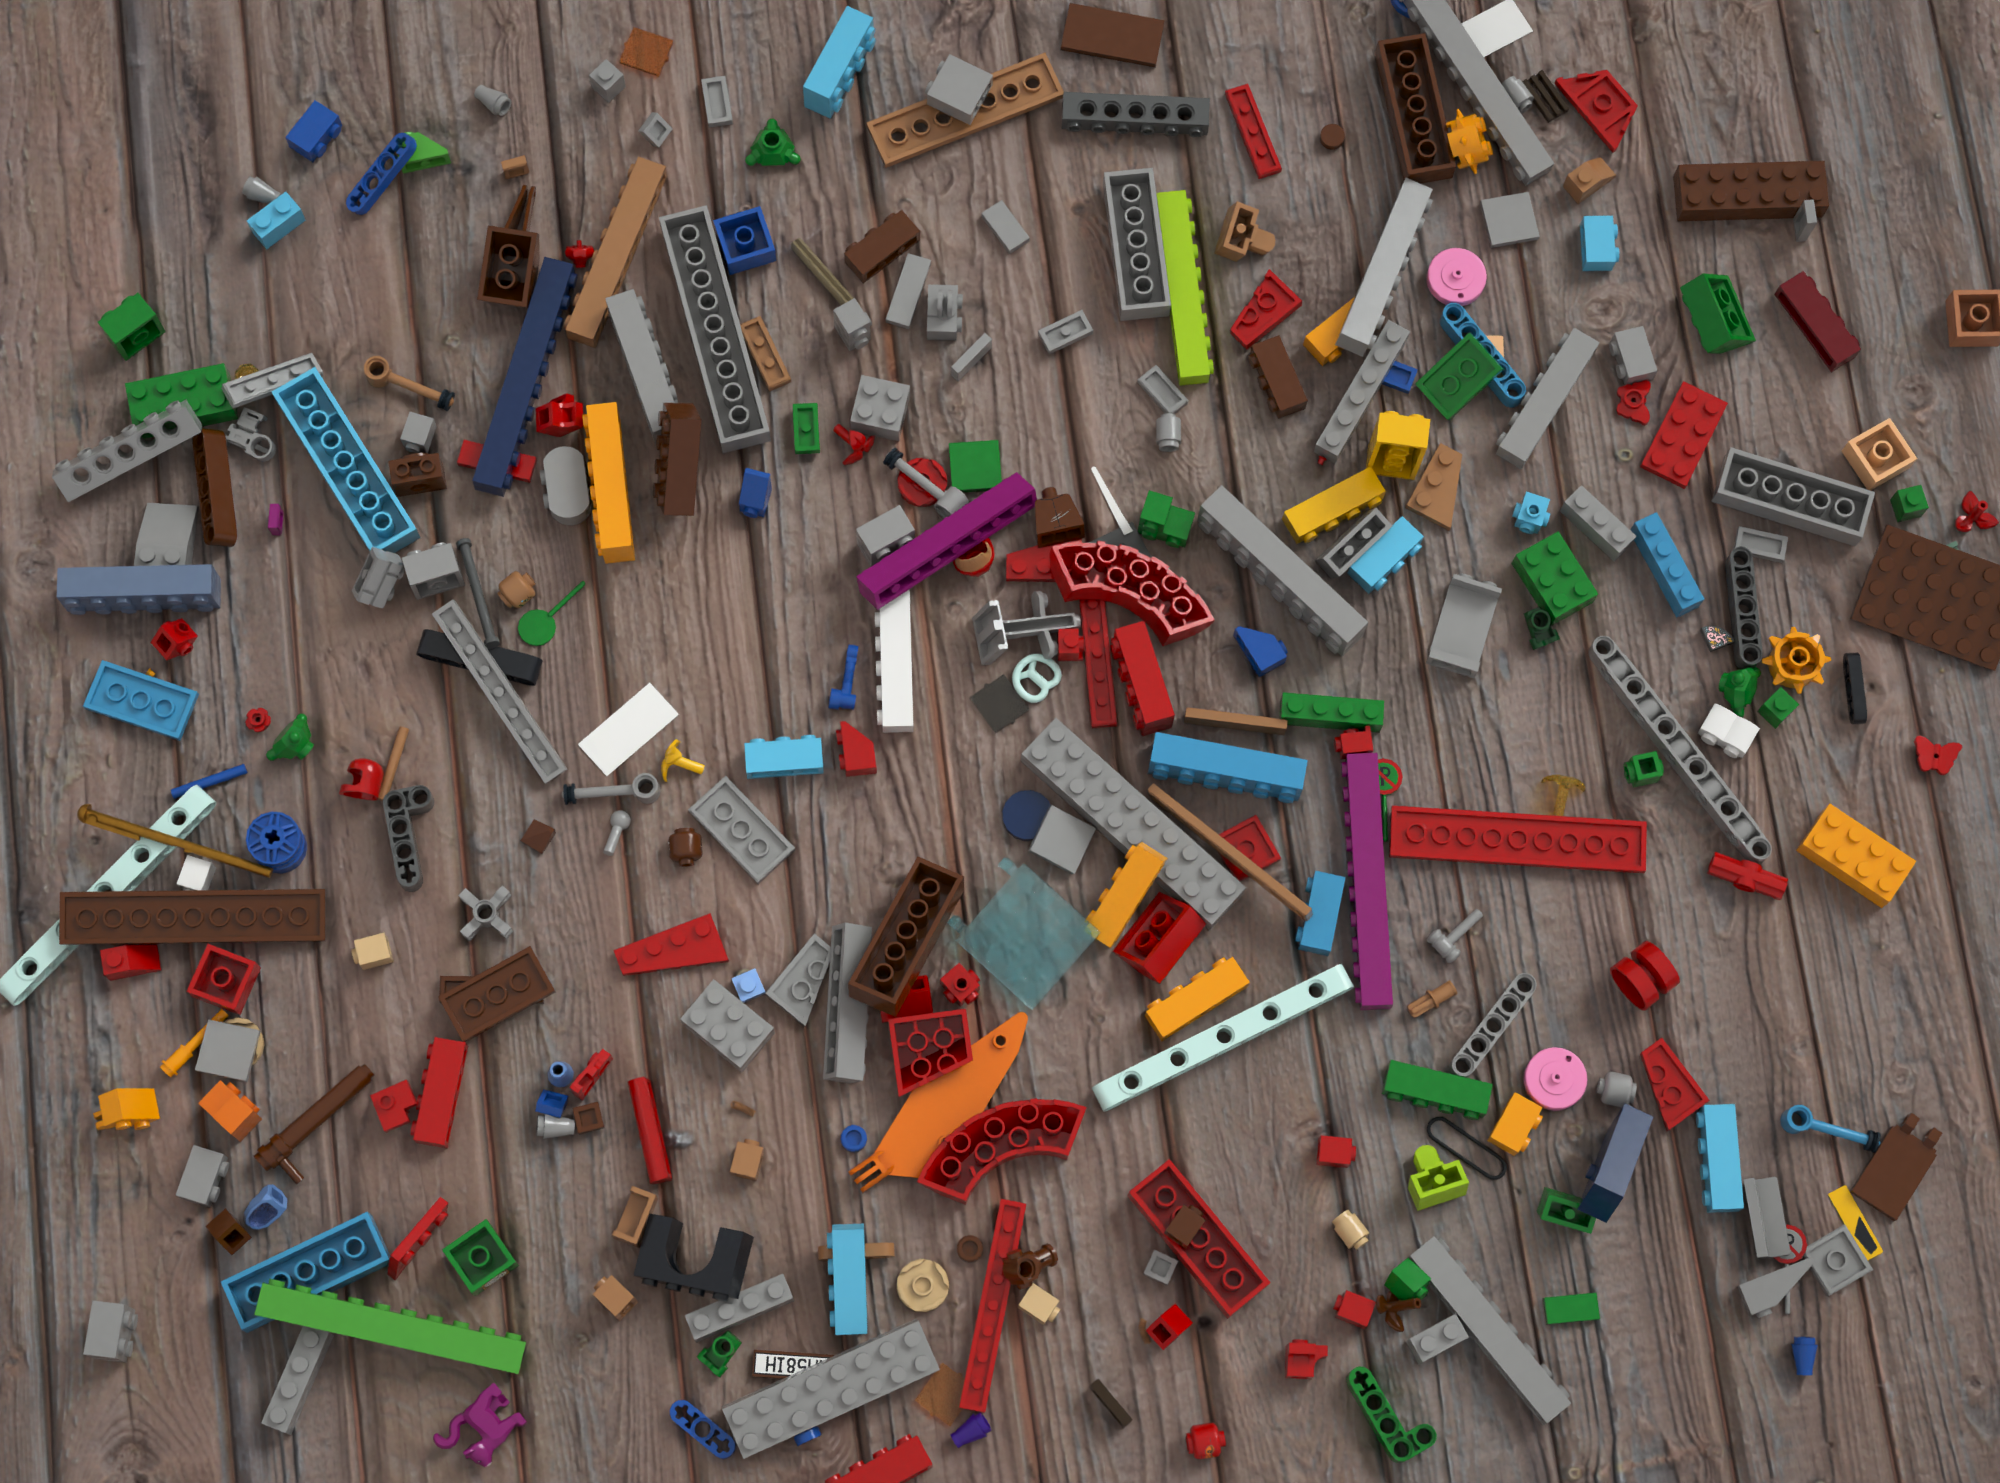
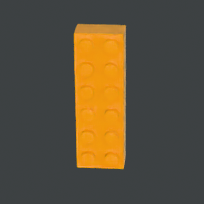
(608, 483)

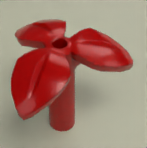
(856, 441)
(1975, 513)

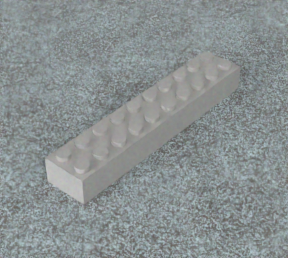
(714, 329)
(1129, 819)

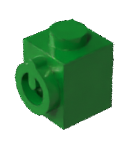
(1643, 769)

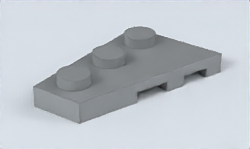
(800, 981)

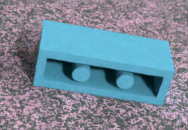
(1386, 556)
(783, 757)

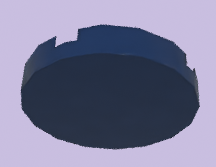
(1024, 814)

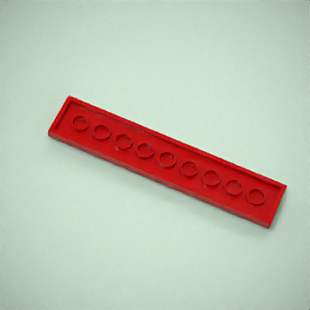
(1518, 839)

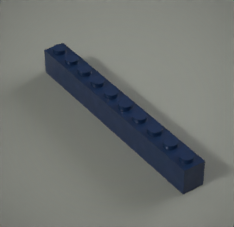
(524, 377)

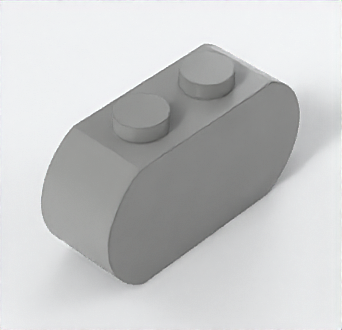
(566, 486)

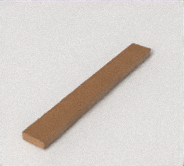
(1230, 852)

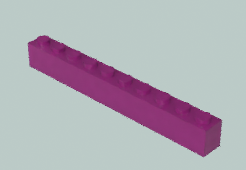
(1368, 881)

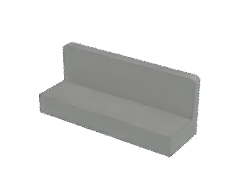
(1767, 1217)

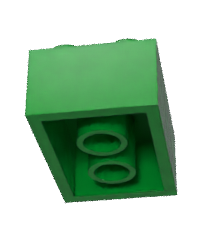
(1554, 578)

